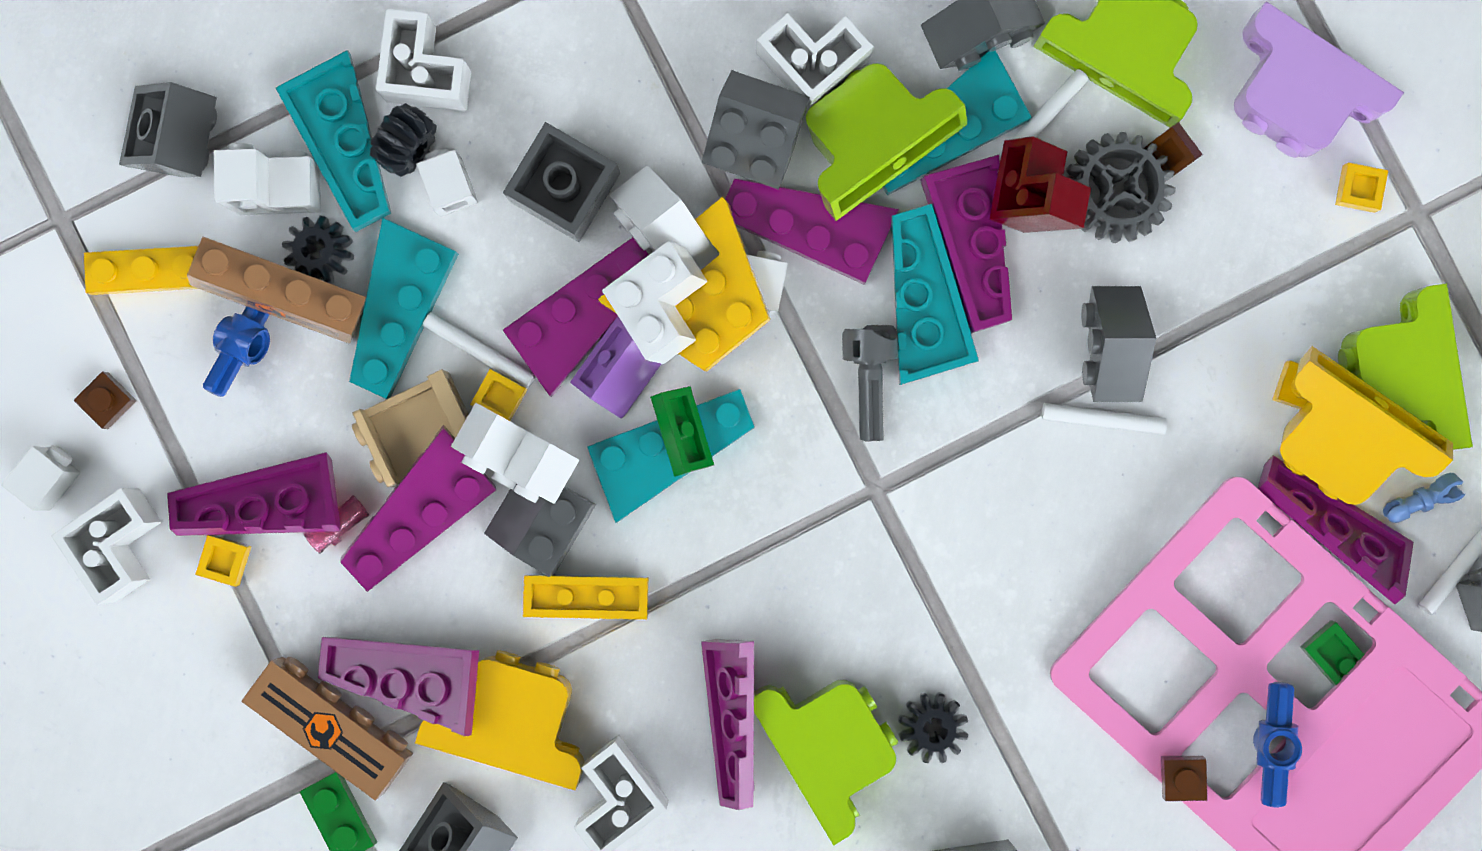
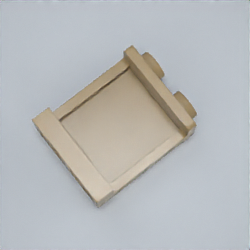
(407, 425)

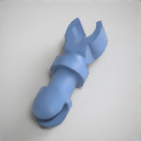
(1441, 491)

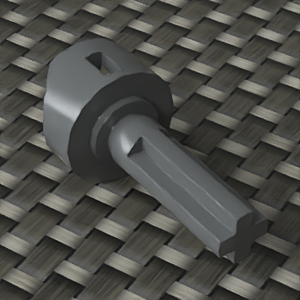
(869, 351)

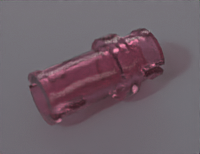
(349, 514)

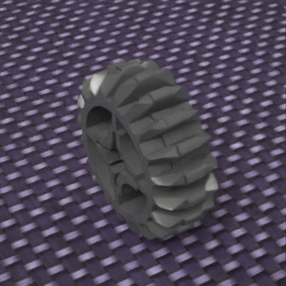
(1133, 196)

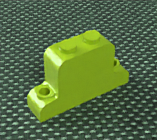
(1128, 51)
(875, 132)
(1415, 363)
(828, 747)

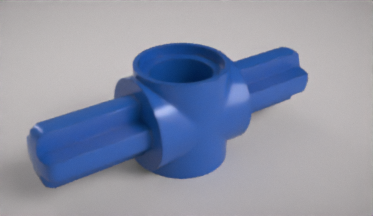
(239, 342)
(1277, 765)

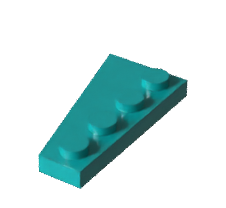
(991, 111)
(336, 130)
(400, 295)
(928, 307)
(636, 463)

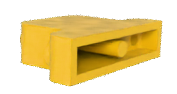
(1354, 435)
(515, 722)

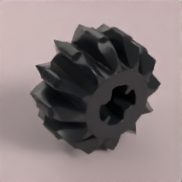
(403, 139)
(305, 245)
(941, 741)

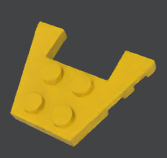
(730, 303)

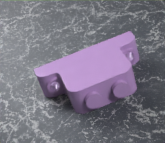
(1305, 86)

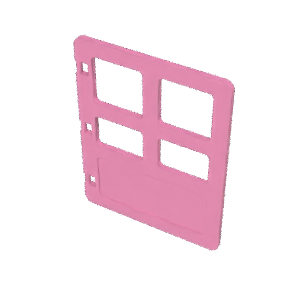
(1375, 749)

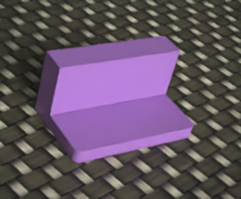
(615, 371)

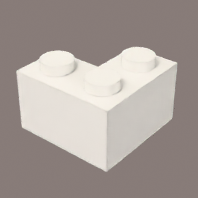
(812, 66)
(411, 71)
(263, 185)
(657, 215)
(648, 297)
(513, 455)
(99, 543)
(628, 801)

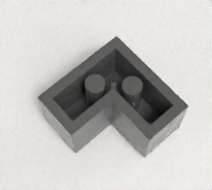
(973, 26)
(1119, 343)

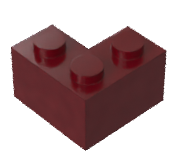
(1034, 192)

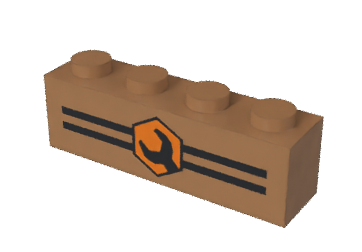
(275, 290)
(328, 726)

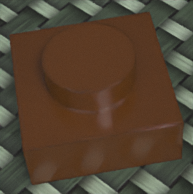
(1177, 146)
(104, 400)
(1184, 778)

